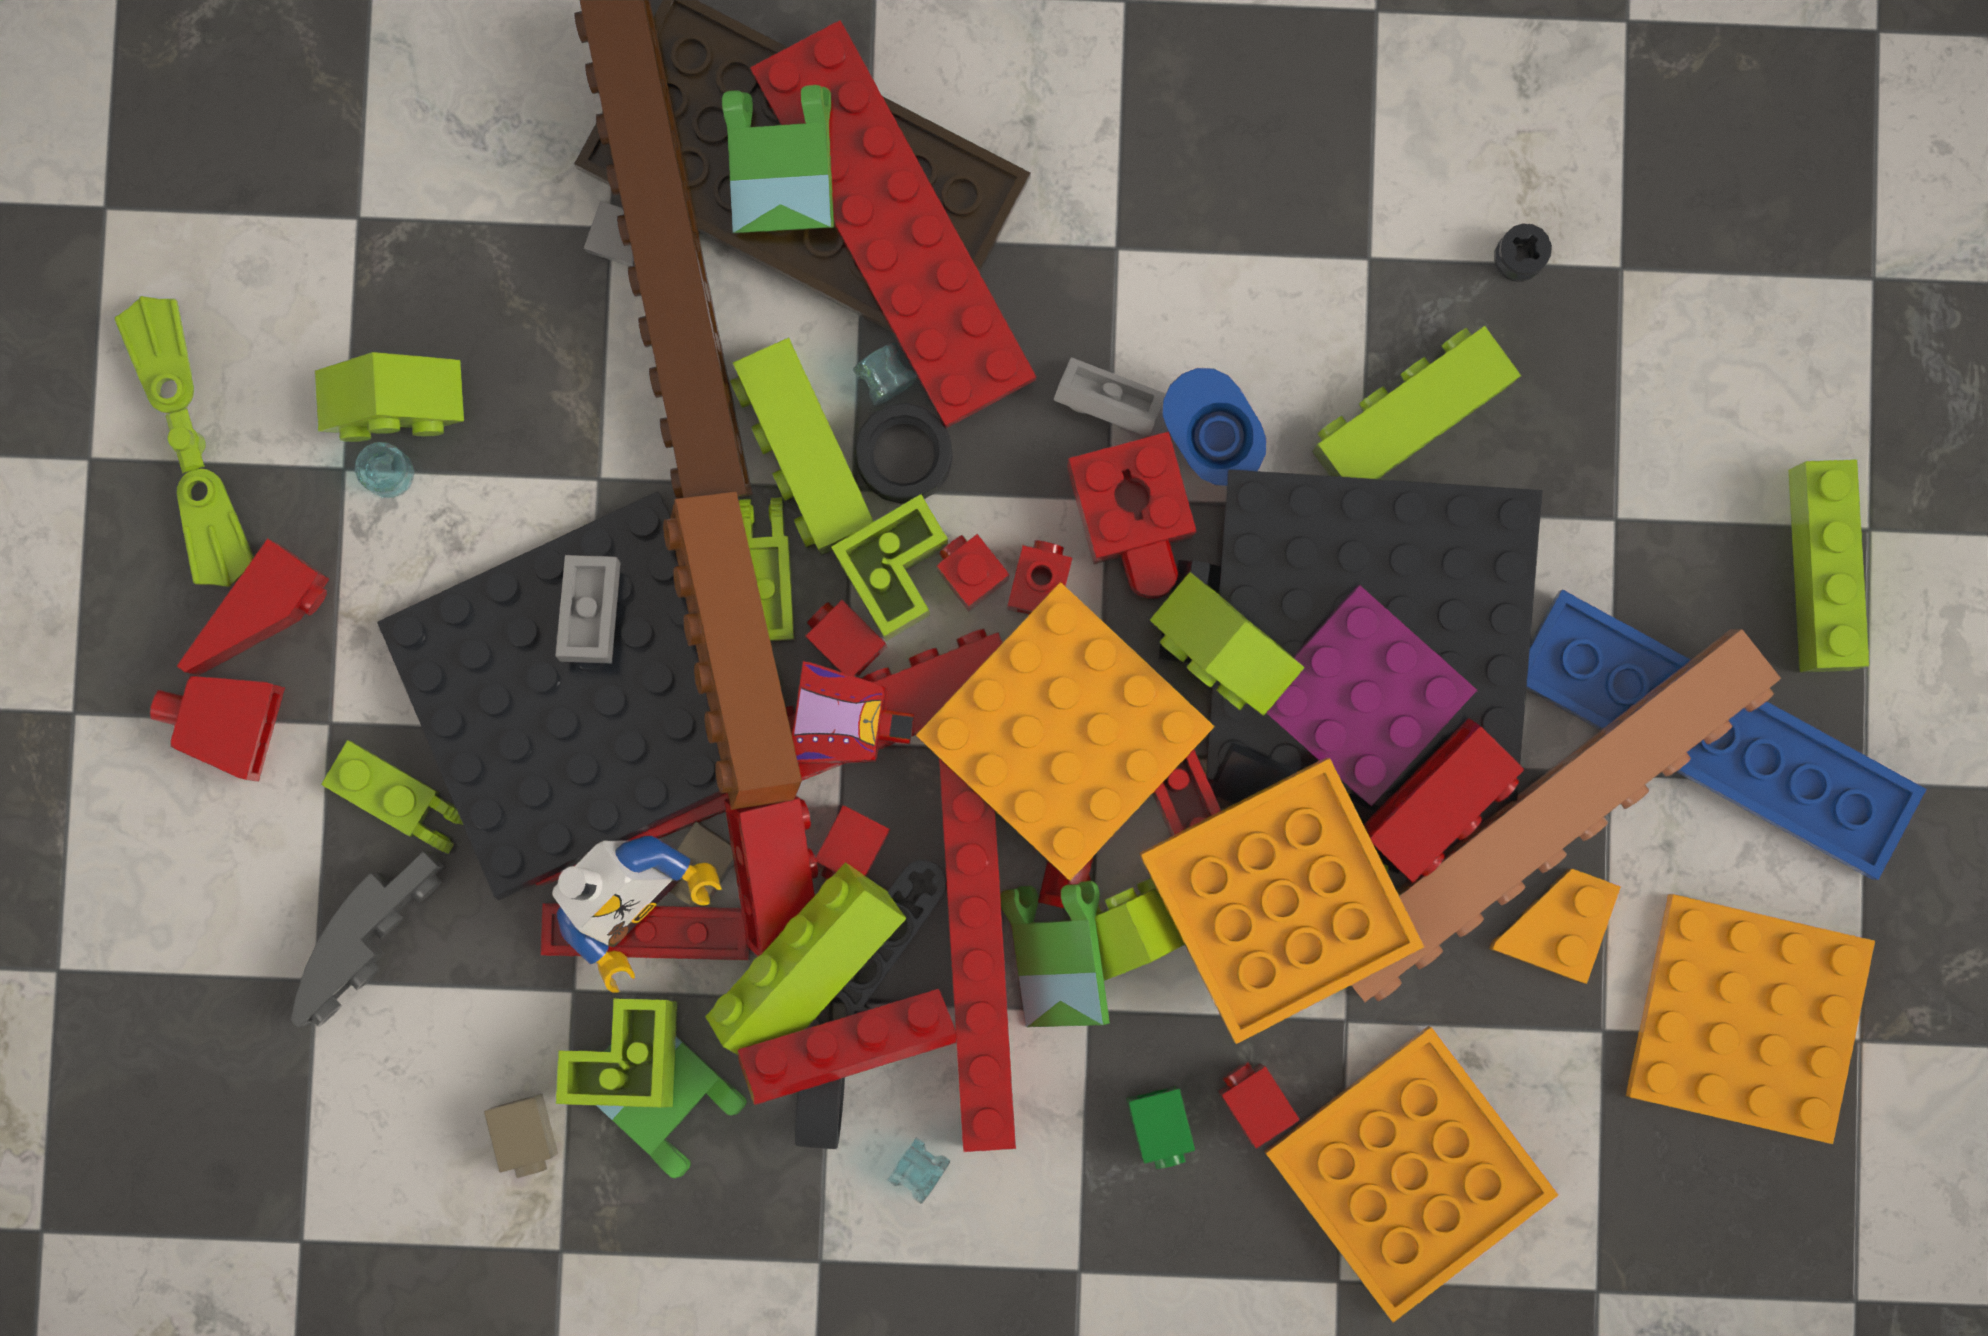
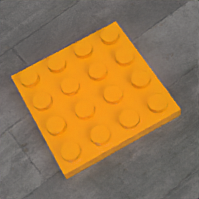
(1065, 731)
(1281, 900)
(1750, 1018)
(1411, 1173)

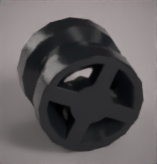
(1514, 260)

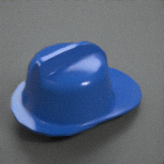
(1213, 424)

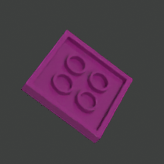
(1368, 695)

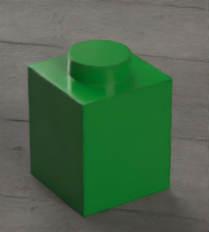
(1161, 1126)

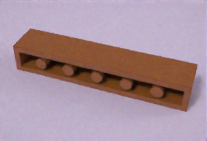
(733, 651)

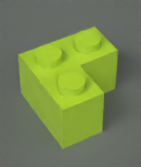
(388, 393)
(878, 562)
(1224, 646)
(1134, 930)
(636, 1069)

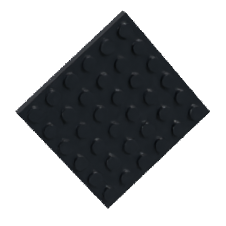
(1434, 554)
(552, 749)

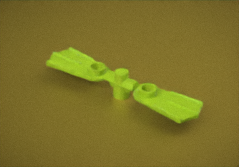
(210, 526)

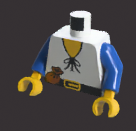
(616, 890)

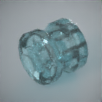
(884, 373)
(375, 464)
(918, 1170)

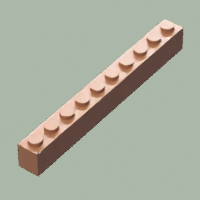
(1577, 796)

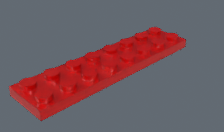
(900, 231)

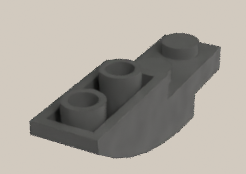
(346, 950)

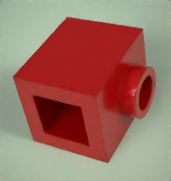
(971, 570)
(1037, 575)

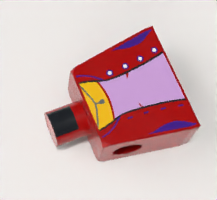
(843, 718)

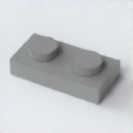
(1109, 397)
(588, 609)

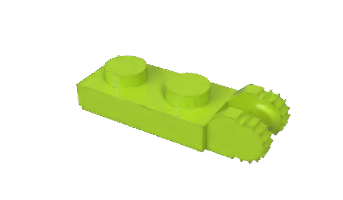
(772, 569)
(389, 794)

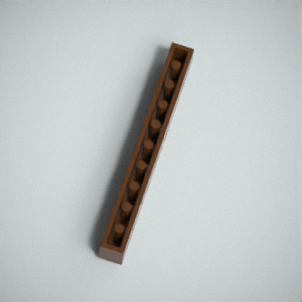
(664, 246)

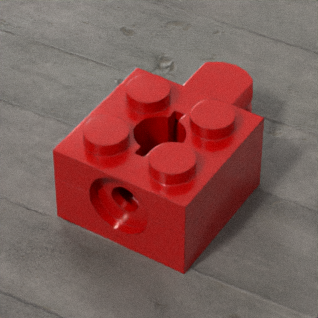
(1134, 509)

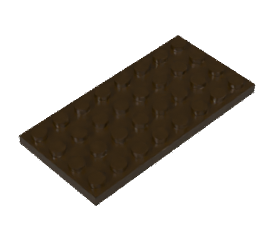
(713, 54)

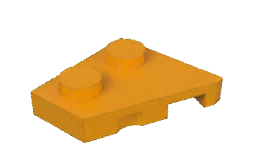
(1562, 926)

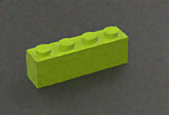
(1419, 409)
(803, 444)
(1828, 566)
(807, 962)

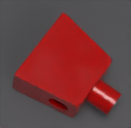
(222, 722)

